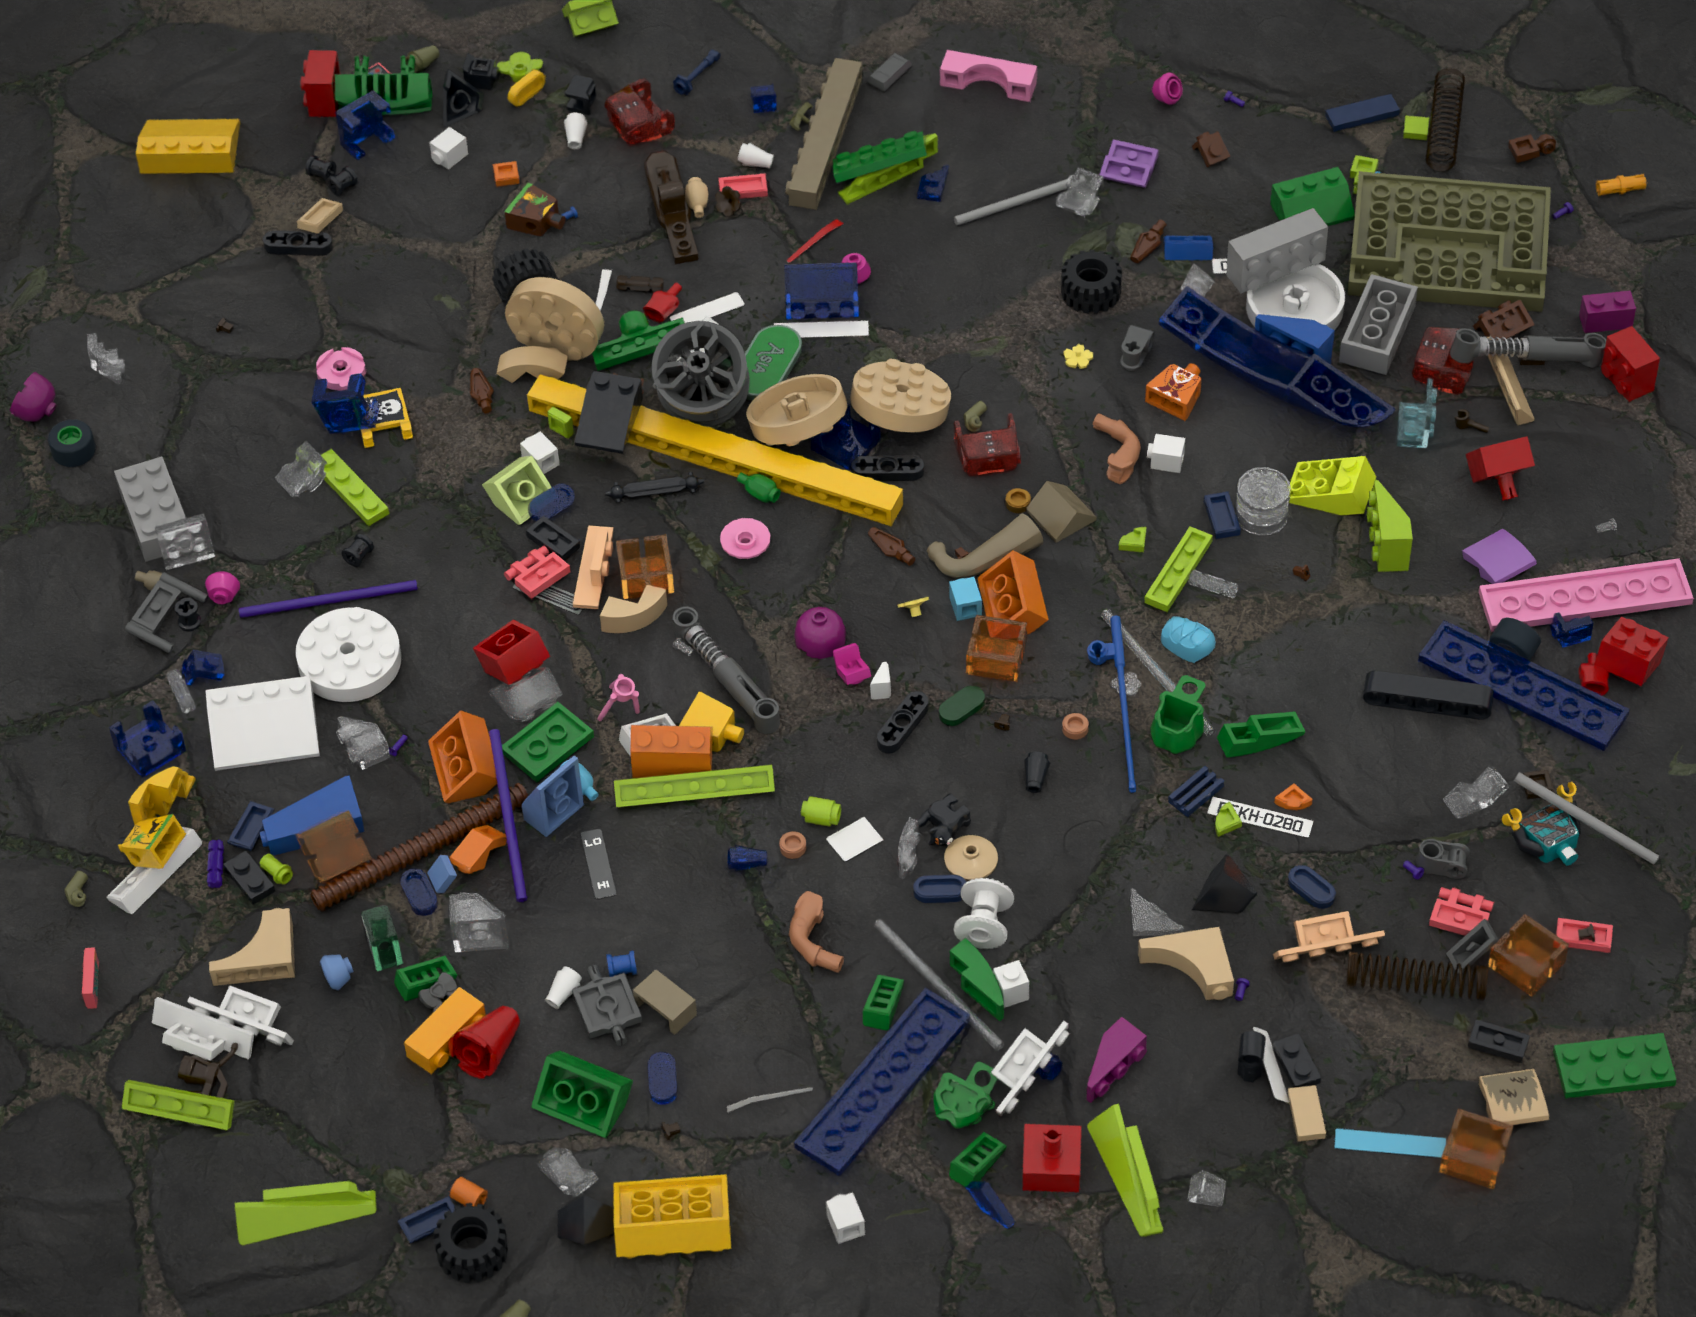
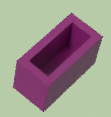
(1607, 311)

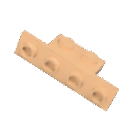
(593, 567)
(1325, 933)

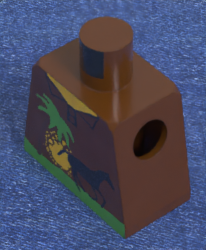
(533, 212)

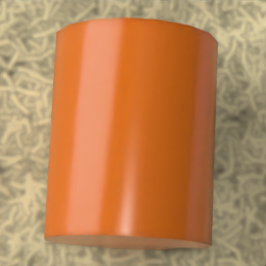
(468, 1192)

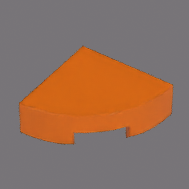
(1293, 798)

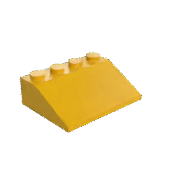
(188, 146)
(671, 1216)

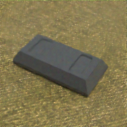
(889, 72)

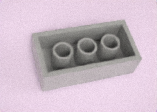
(1277, 250)
(1378, 324)
(148, 501)

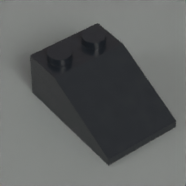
(609, 412)

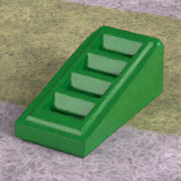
(407, 981)
(886, 1002)
(964, 1172)

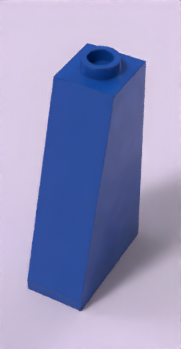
(282, 826)

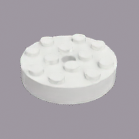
(1308, 294)
(349, 654)

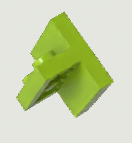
(589, 15)

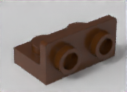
(1506, 322)

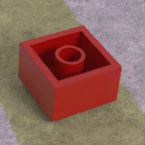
(320, 83)
(1630, 363)
(1631, 651)
(511, 652)

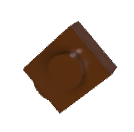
(1211, 148)

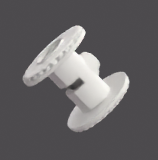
(982, 926)

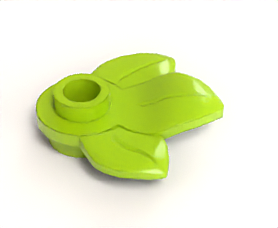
(519, 65)

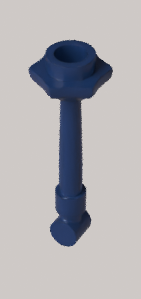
(683, 84)

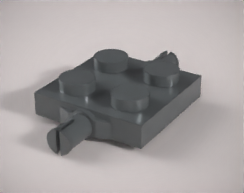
(607, 1005)

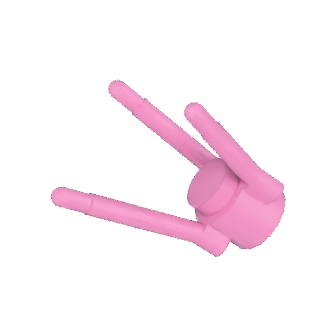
(622, 691)

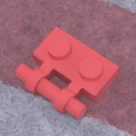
(541, 575)
(1456, 917)

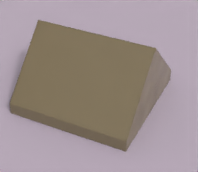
(1059, 511)

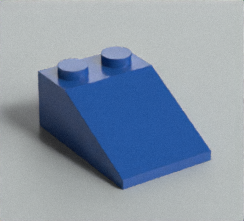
(1298, 333)

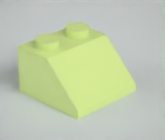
(516, 487)

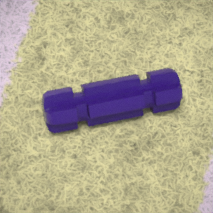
(215, 863)

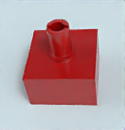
(1501, 462)
(1051, 1158)

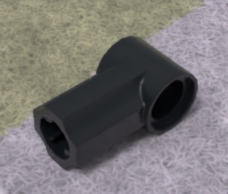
(1251, 1055)

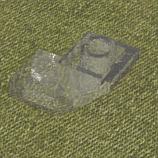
(105, 361)
(1470, 798)
(566, 1172)

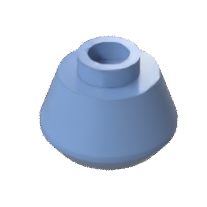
(336, 970)

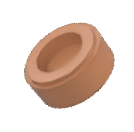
(1075, 726)
(792, 845)

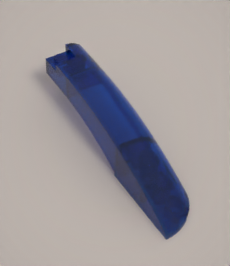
(1272, 365)

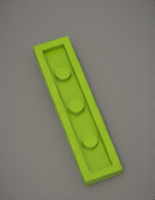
(353, 489)
(1178, 568)
(178, 1104)

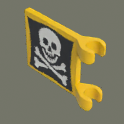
(391, 414)

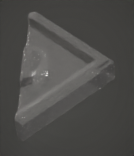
(1150, 919)

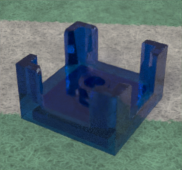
(362, 120)
(346, 408)
(846, 440)
(149, 742)

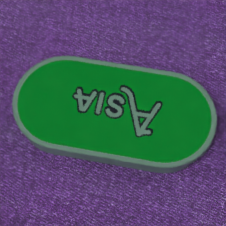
(771, 357)

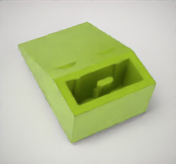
(1389, 531)

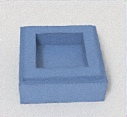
(442, 874)

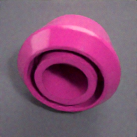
(1167, 88)
(862, 265)
(222, 587)

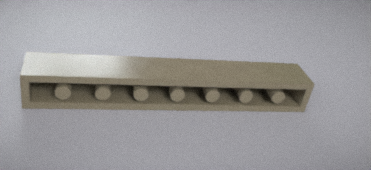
(824, 134)

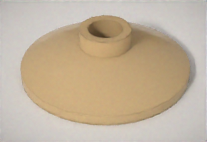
(974, 865)

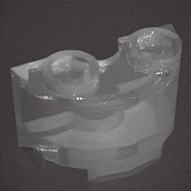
(1081, 192)
(304, 473)

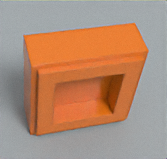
(506, 174)

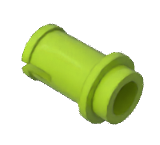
(281, 873)

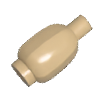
(696, 196)

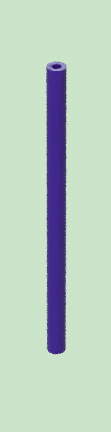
(328, 598)
(508, 817)

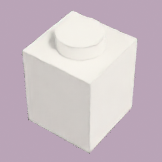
(448, 148)
(542, 451)
(1166, 453)
(1012, 982)
(845, 1217)

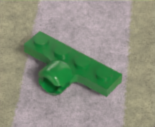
(636, 340)

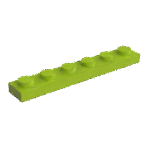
(694, 785)

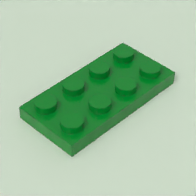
(878, 157)
(1614, 1065)

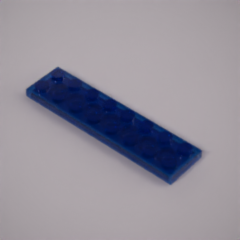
(1524, 685)
(882, 1081)

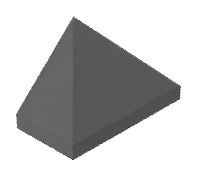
(1472, 945)

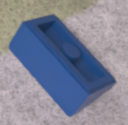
(1188, 247)

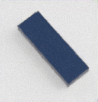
(1362, 112)

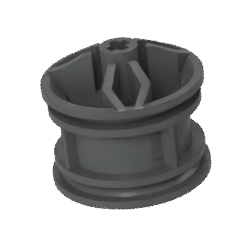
(700, 373)

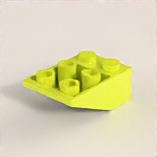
(1333, 485)

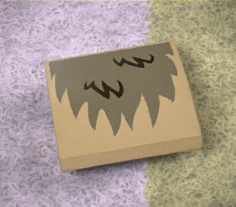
(1514, 1097)

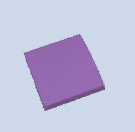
(1129, 163)
(1499, 557)

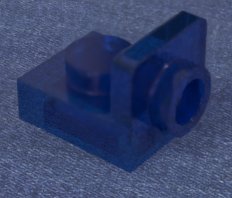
(763, 98)
(1571, 632)

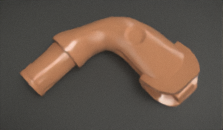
(1123, 461)
(808, 913)

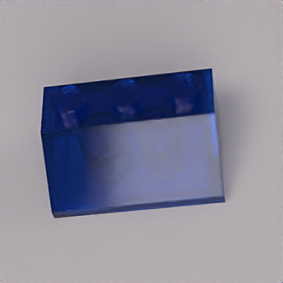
(821, 290)

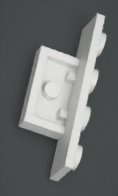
(247, 1011)
(198, 1032)
(1022, 1061)

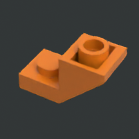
(475, 848)

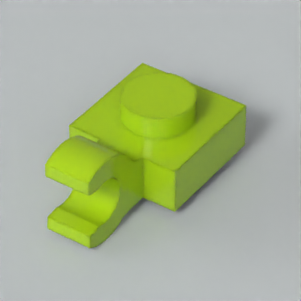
(1362, 164)

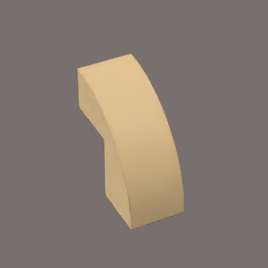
(532, 360)
(626, 616)

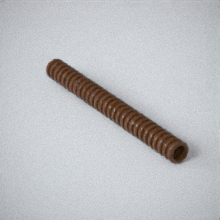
(414, 849)

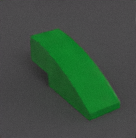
(1259, 733)
(977, 977)

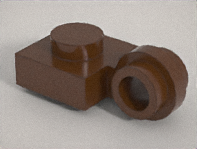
(1526, 148)

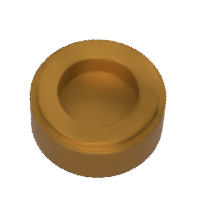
(1017, 500)

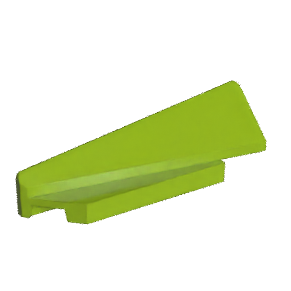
(875, 180)
(1128, 1168)
(301, 1209)

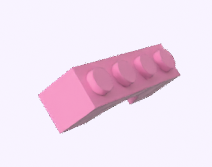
(963, 69)

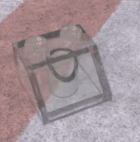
(529, 694)
(476, 924)

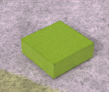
(1416, 127)
(560, 422)

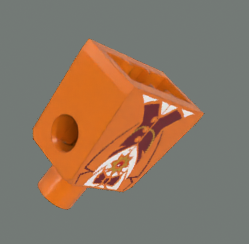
(1175, 390)

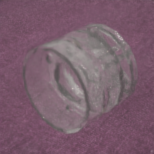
(1262, 501)

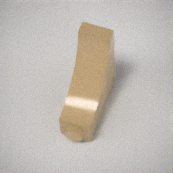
(1197, 954)
(264, 957)

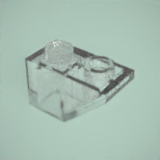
(363, 740)

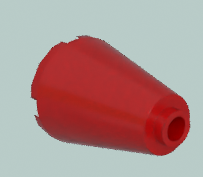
(484, 1042)

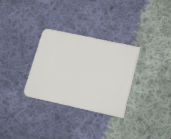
(854, 839)

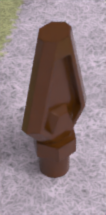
(1148, 242)
(481, 390)
(891, 545)

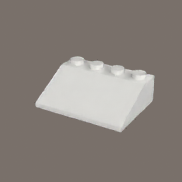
(262, 723)

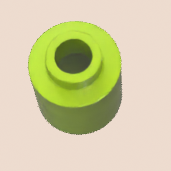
(821, 811)

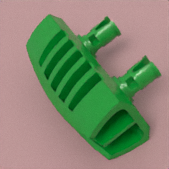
(403, 92)

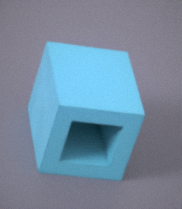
(965, 598)

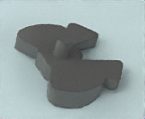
(444, 986)

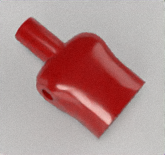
(662, 303)
(1593, 676)

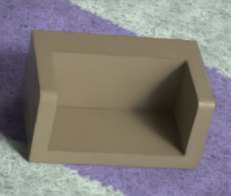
(666, 999)

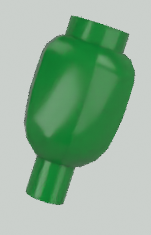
(760, 487)

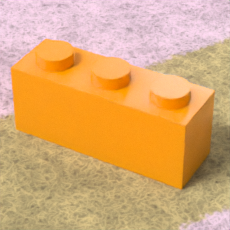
(430, 1041)

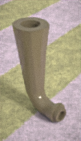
(1019, 535)

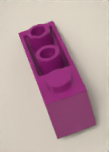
(1117, 1051)

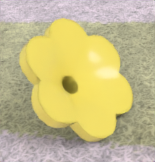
(914, 606)

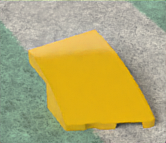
(159, 793)

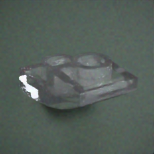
(907, 847)

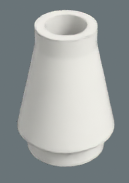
(575, 128)
(754, 156)
(562, 986)

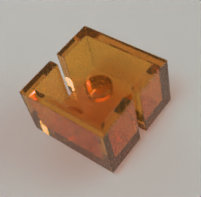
(650, 570)
(996, 648)
(334, 846)
(1531, 955)
(1477, 1148)

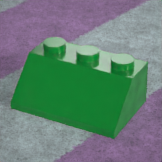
(1323, 191)
(581, 1093)

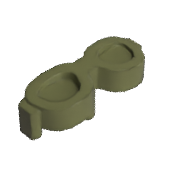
(796, 119)

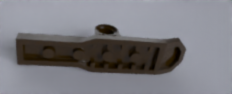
(671, 205)

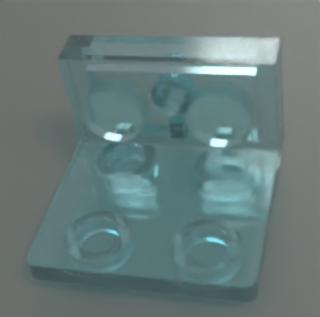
(1415, 420)

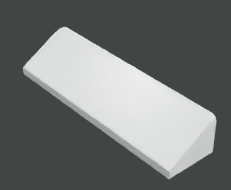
(145, 881)

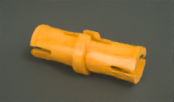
(1620, 184)

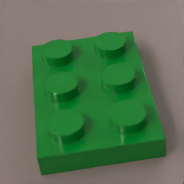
(547, 741)

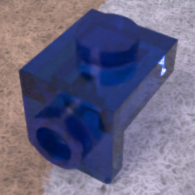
(203, 665)

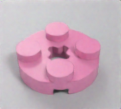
(347, 358)

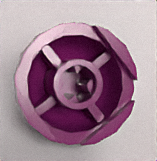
(35, 399)
(819, 632)

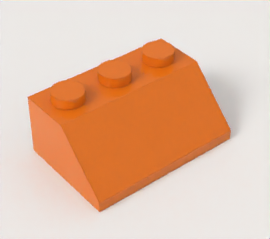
(1013, 591)
(670, 749)
(463, 758)

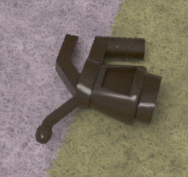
(200, 1071)

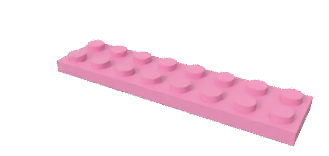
(1588, 593)

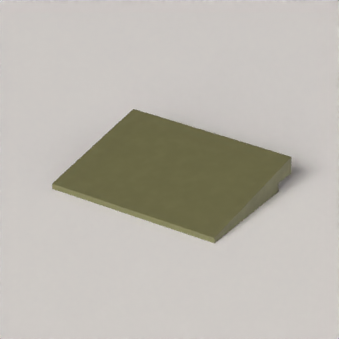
(1438, 238)

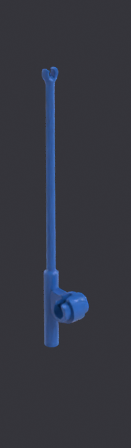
(1116, 651)

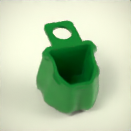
(1179, 718)
(963, 1100)

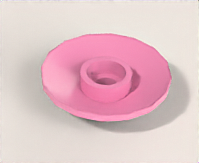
(745, 538)

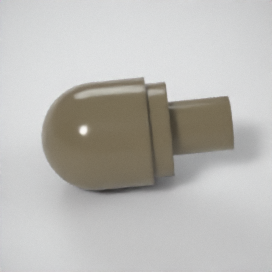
(149, 579)

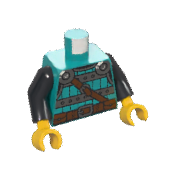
(1548, 831)

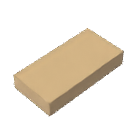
(319, 215)
(1306, 1113)

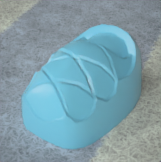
(1187, 639)

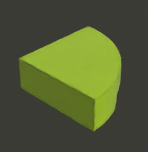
(1134, 540)
(1227, 820)

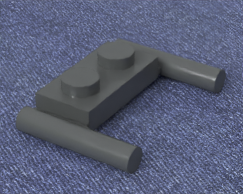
(157, 607)

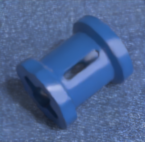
(621, 964)

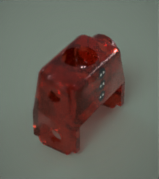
(636, 115)
(1435, 362)
(988, 450)

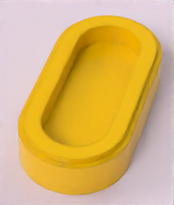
(526, 88)

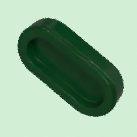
(961, 705)

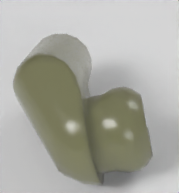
(972, 416)
(73, 890)

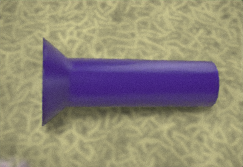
(393, 750)

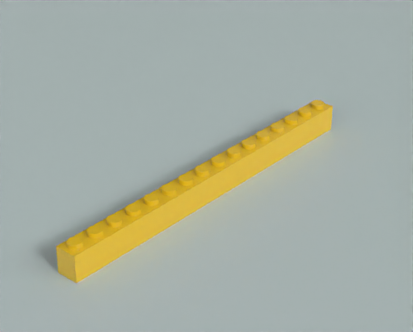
(735, 455)

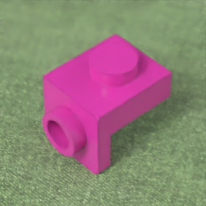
(850, 665)

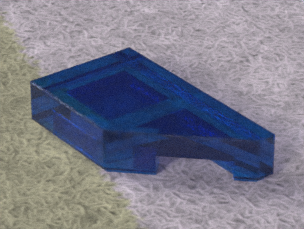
(933, 185)
(990, 1202)

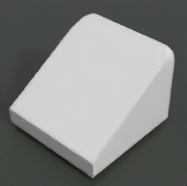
(881, 685)

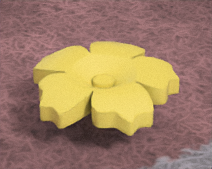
(1078, 357)

